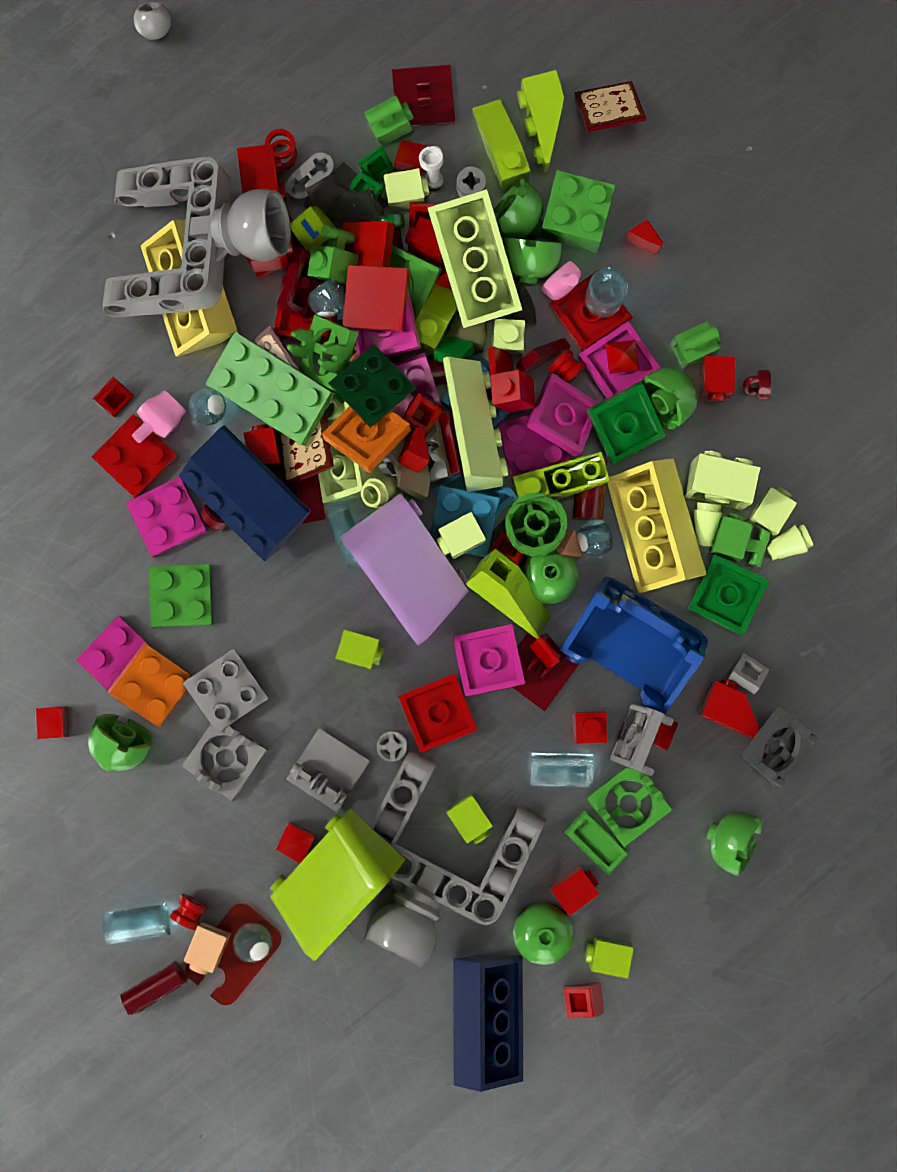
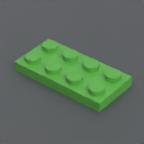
(270, 388)

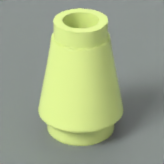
(379, 491)
(706, 522)
(790, 543)

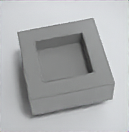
(749, 673)

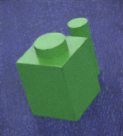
(389, 120)
(332, 261)
(695, 344)
(734, 539)

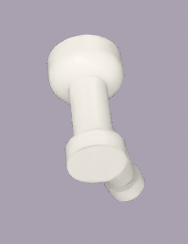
(431, 161)

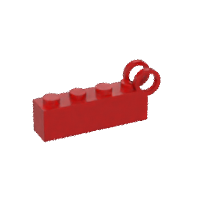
(260, 170)

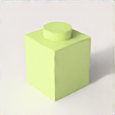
(405, 188)
(509, 336)
(772, 510)
(460, 536)

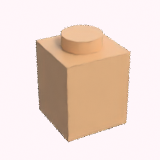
(206, 948)

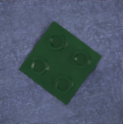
(371, 386)

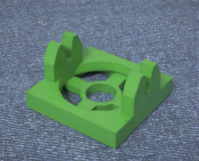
(311, 345)
(627, 834)

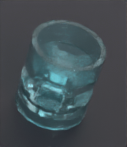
(606, 292)

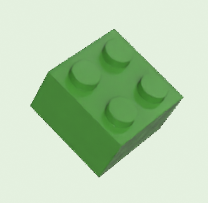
(577, 211)

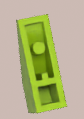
(502, 144)
(436, 318)

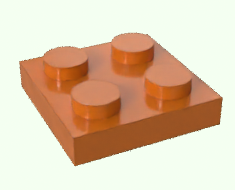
(365, 444)
(150, 684)

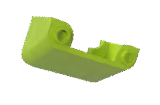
(334, 882)

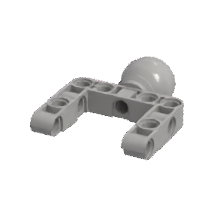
(214, 226)
(423, 893)

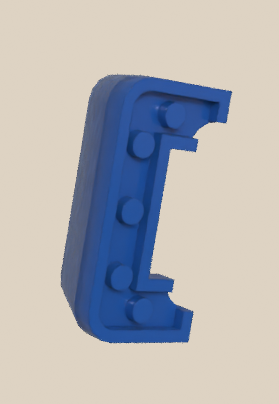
(637, 643)

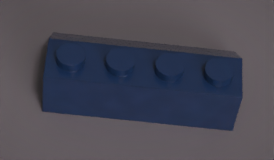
(244, 493)
(487, 1021)

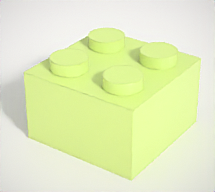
(722, 481)

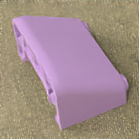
(406, 566)

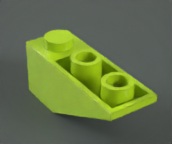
(543, 103)
(564, 478)
(509, 591)

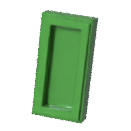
(596, 842)

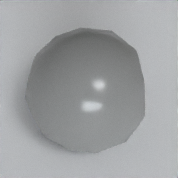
(152, 20)

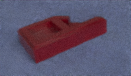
(542, 354)

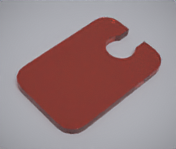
(237, 972)

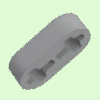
(305, 173)

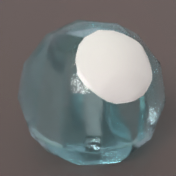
(327, 299)
(207, 406)
(595, 538)
(252, 943)

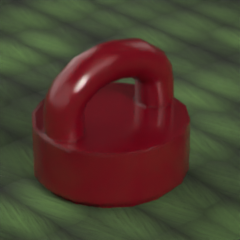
(763, 385)
(211, 519)

